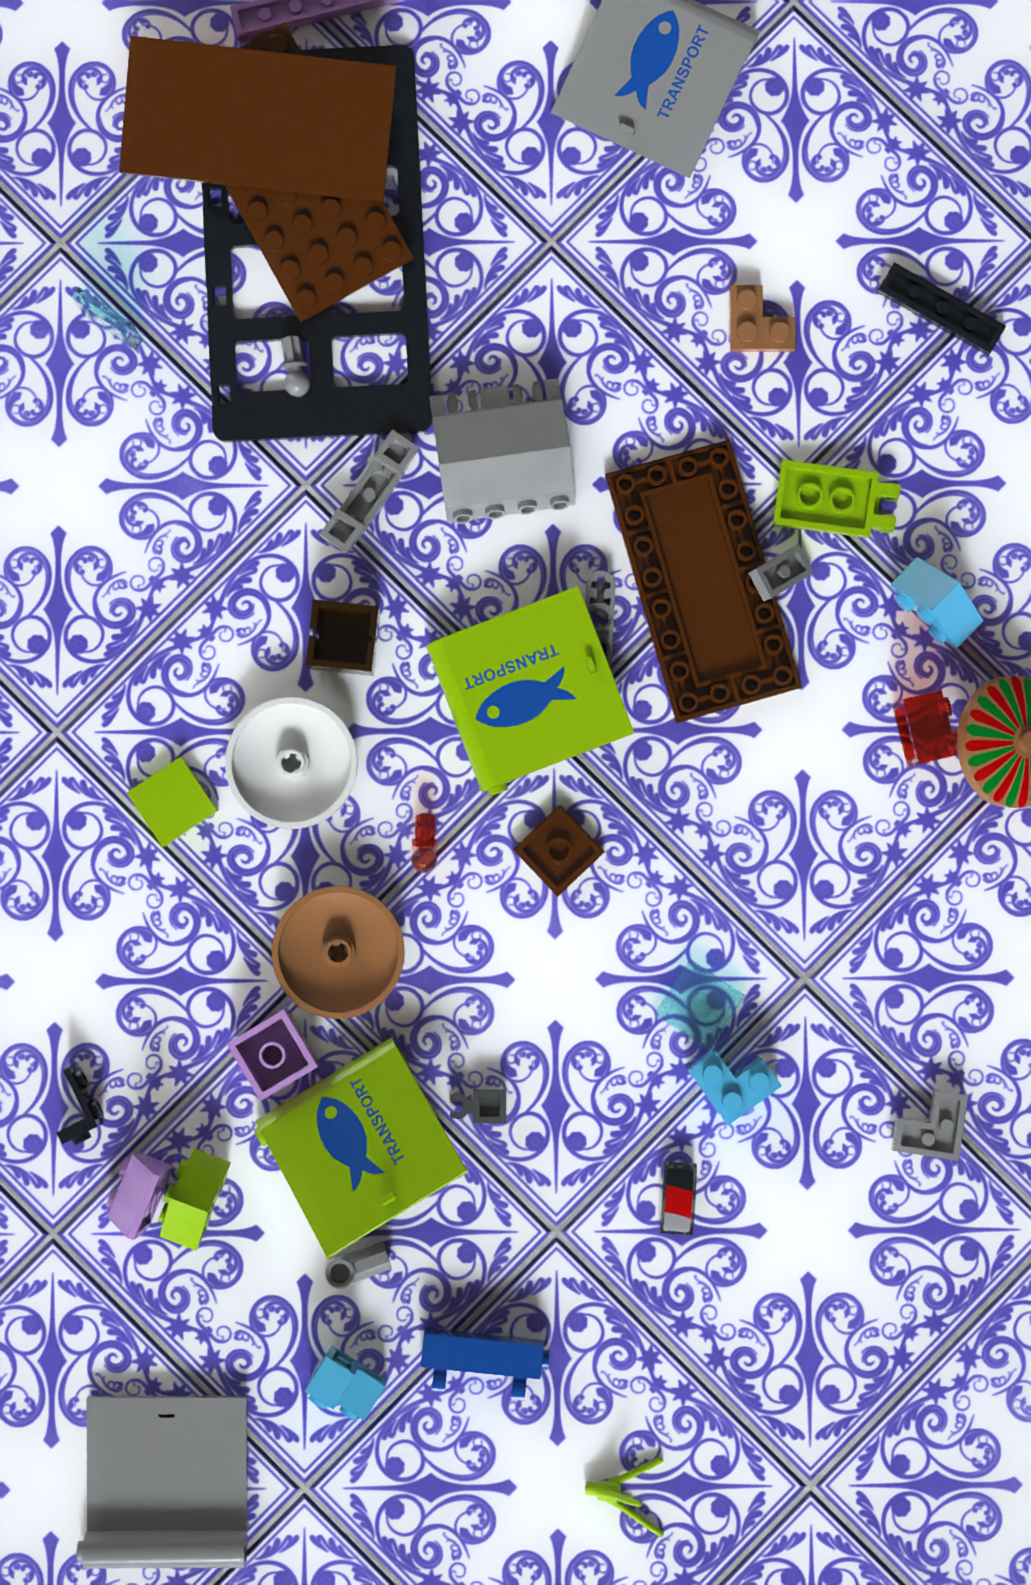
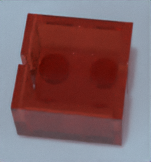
(925, 729)

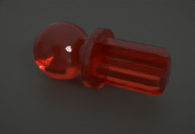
(424, 858)

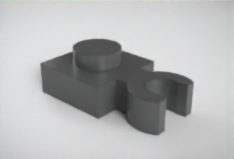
(486, 1105)

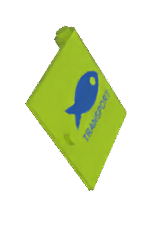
(527, 689)
(360, 1147)

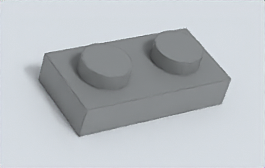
(781, 572)

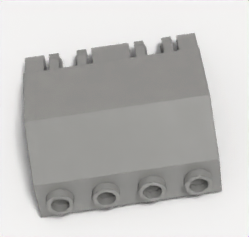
(503, 454)

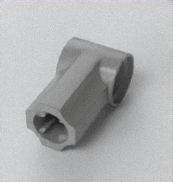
(361, 1263)

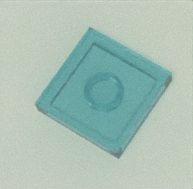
(107, 318)
(699, 1004)

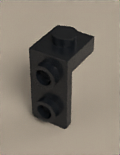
(92, 1109)

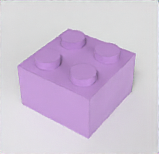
(273, 1054)

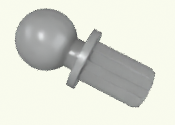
(296, 382)

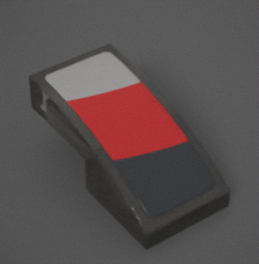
(678, 1198)

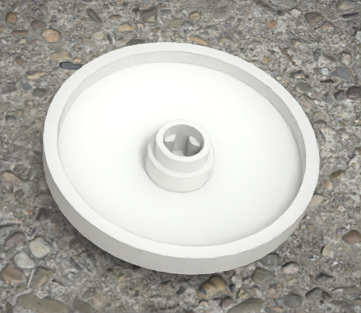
(291, 763)

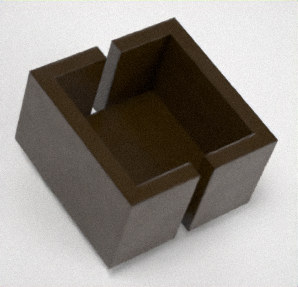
(343, 637)

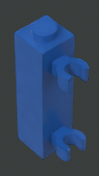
(483, 1354)

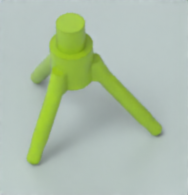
(610, 1492)

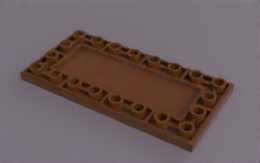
(257, 119)
(691, 565)

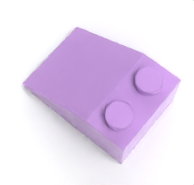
(138, 1194)

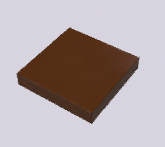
(558, 850)

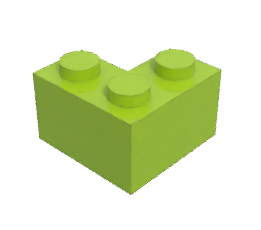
(192, 1199)

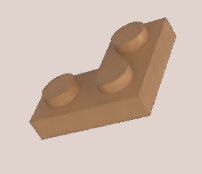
(750, 329)

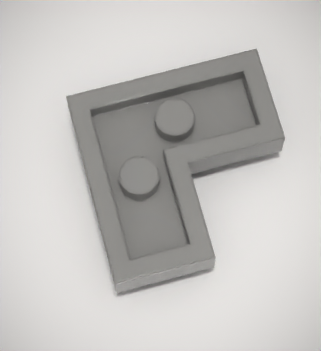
(939, 1136)

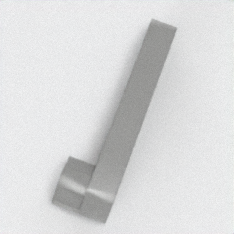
(604, 633)

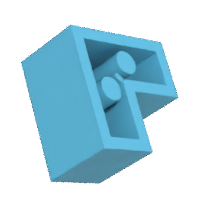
(937, 602)
(732, 1093)
(346, 1383)

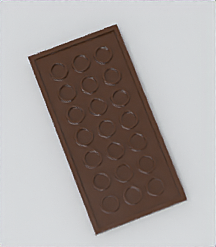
(313, 242)

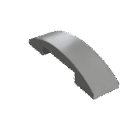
(370, 492)

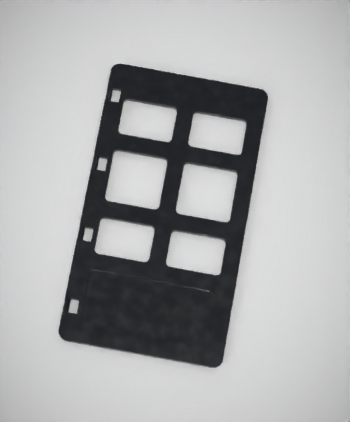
(325, 407)

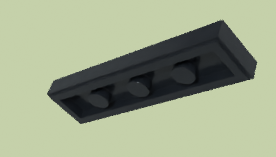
(941, 309)

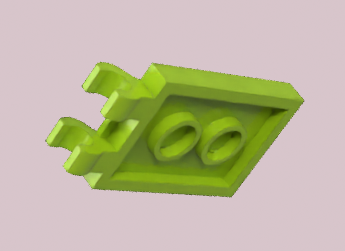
(832, 499)

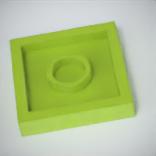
(172, 801)

